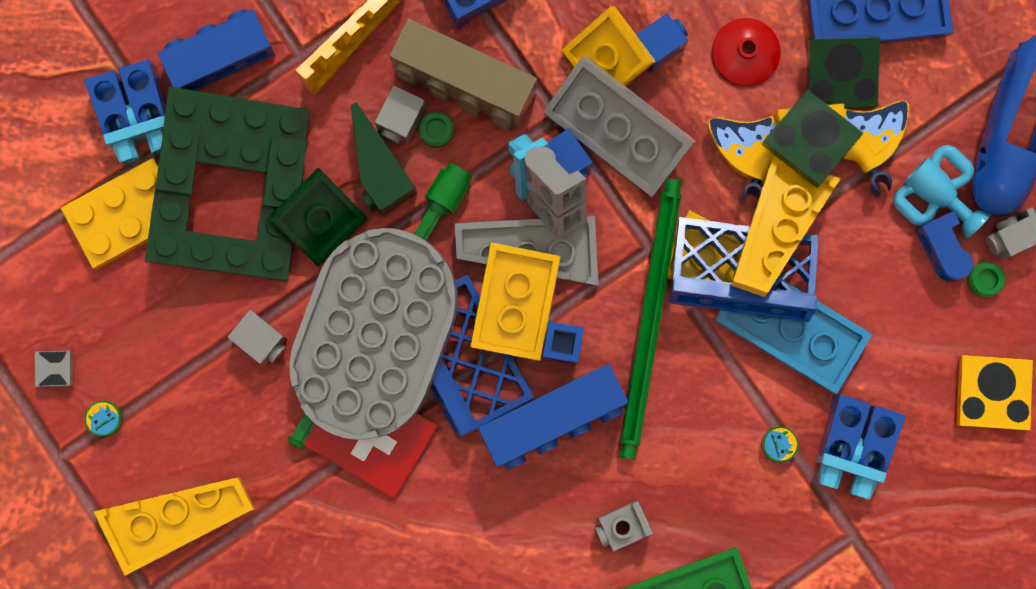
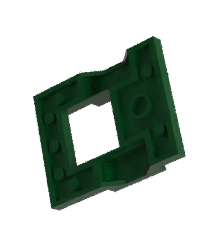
(231, 136)

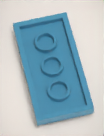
(816, 349)

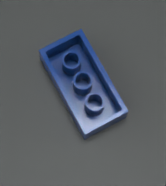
(553, 415)

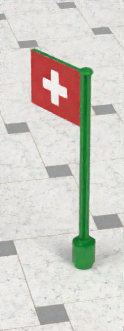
(390, 458)

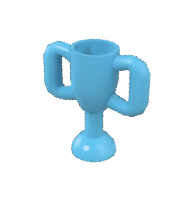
(940, 191)

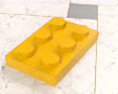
(115, 215)
(515, 301)

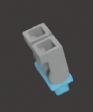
(547, 186)

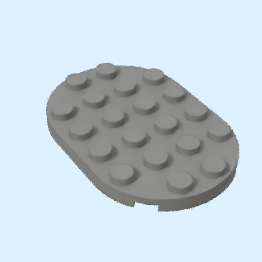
(373, 333)

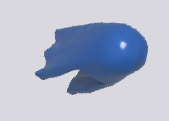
(1004, 170)

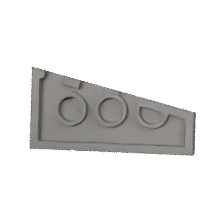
(576, 248)

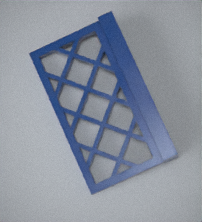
(723, 296)
(448, 392)

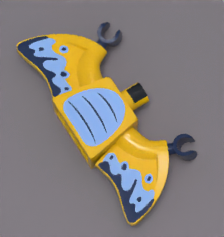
(743, 149)

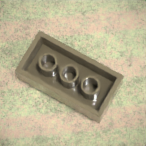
(463, 75)

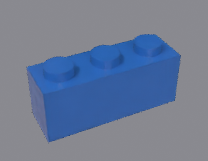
(216, 51)

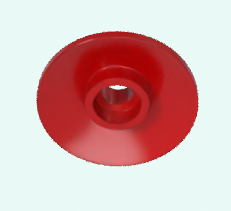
(741, 67)

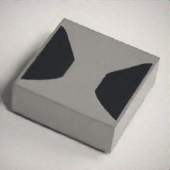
(53, 368)

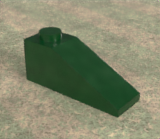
(379, 170)

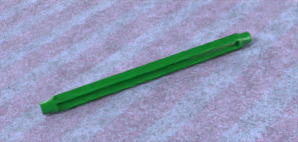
(650, 318)

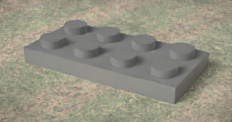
(618, 126)

